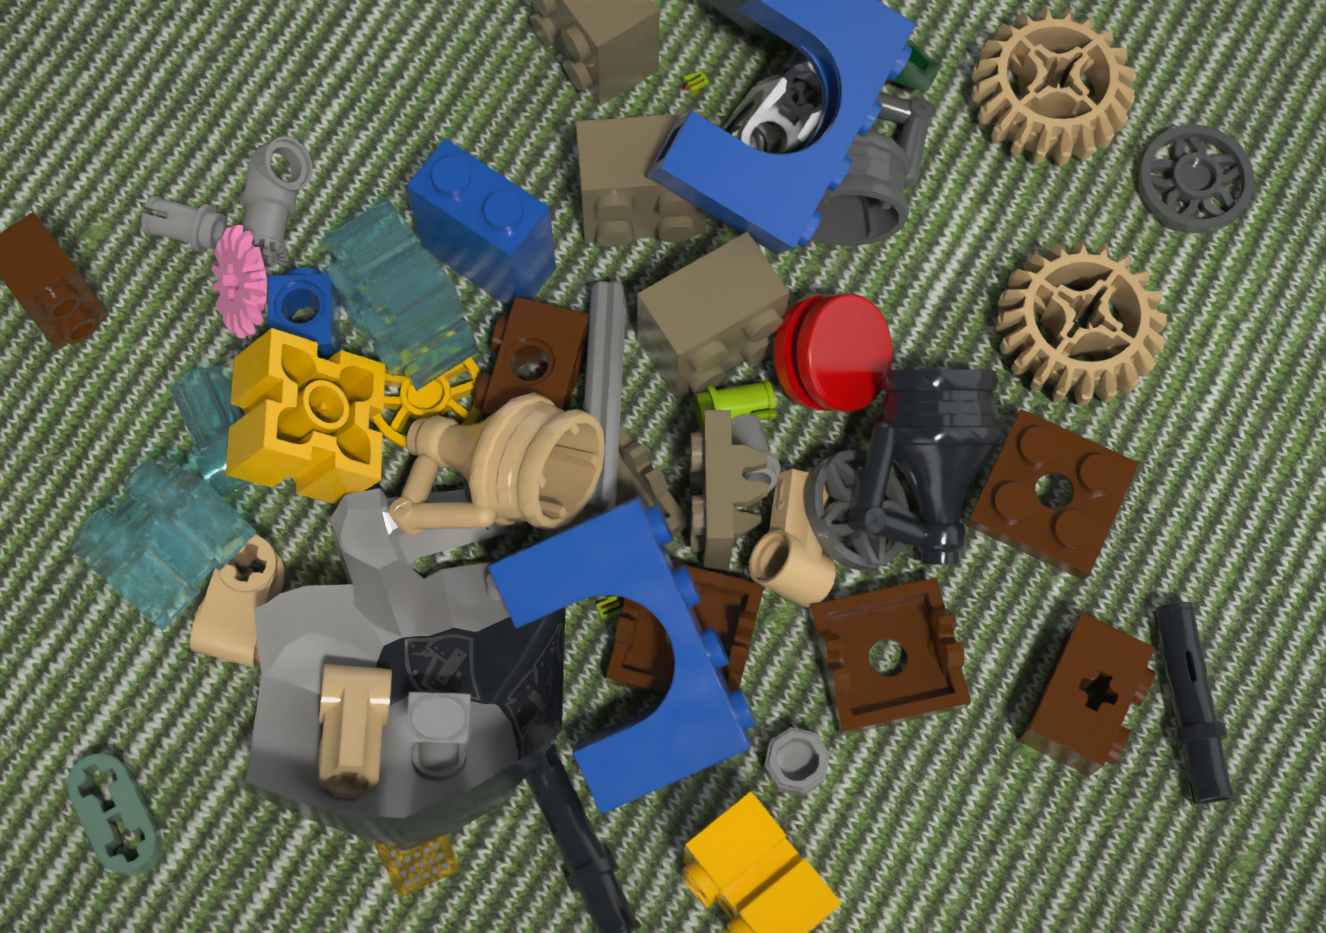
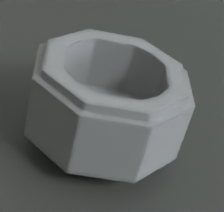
(796, 762)

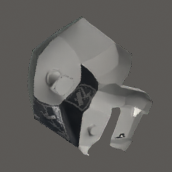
(467, 687)

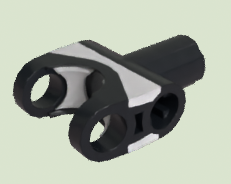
(780, 107)

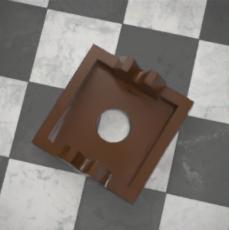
(1064, 536)
(918, 622)
(641, 652)

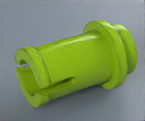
(745, 399)

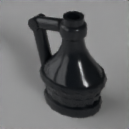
(940, 436)

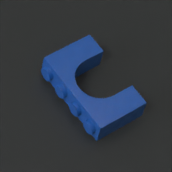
(777, 195)
(697, 715)

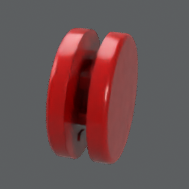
(832, 352)

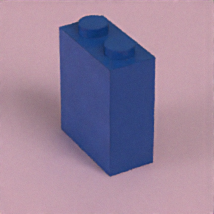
(482, 225)

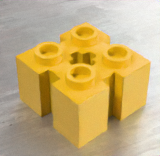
(305, 418)
(755, 874)

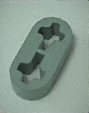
(100, 822)

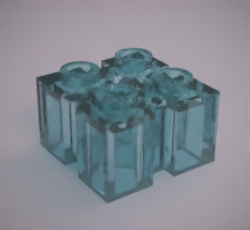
(399, 296)
(161, 539)

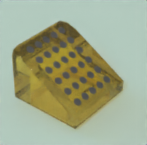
(419, 865)

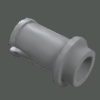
(193, 225)
(749, 431)

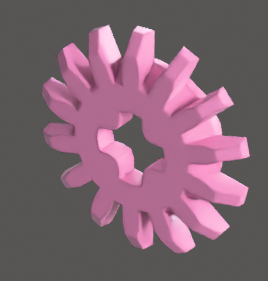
(240, 281)

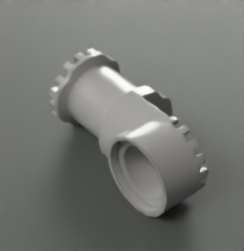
(271, 200)

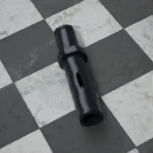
(1193, 704)
(588, 866)

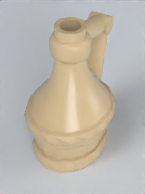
(518, 464)

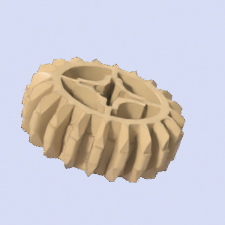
(1055, 118)
(1044, 291)

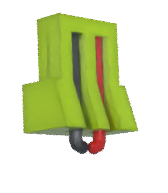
(695, 82)
(610, 608)

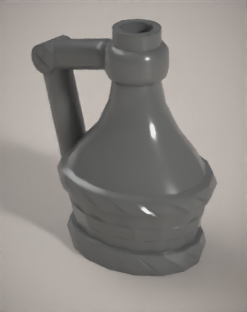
(871, 197)

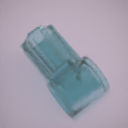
(208, 413)

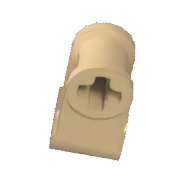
(226, 617)

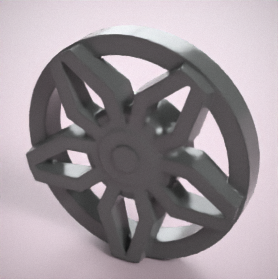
(1195, 179)
(844, 499)

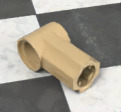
(789, 555)
(352, 716)

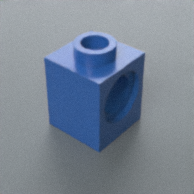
(301, 290)

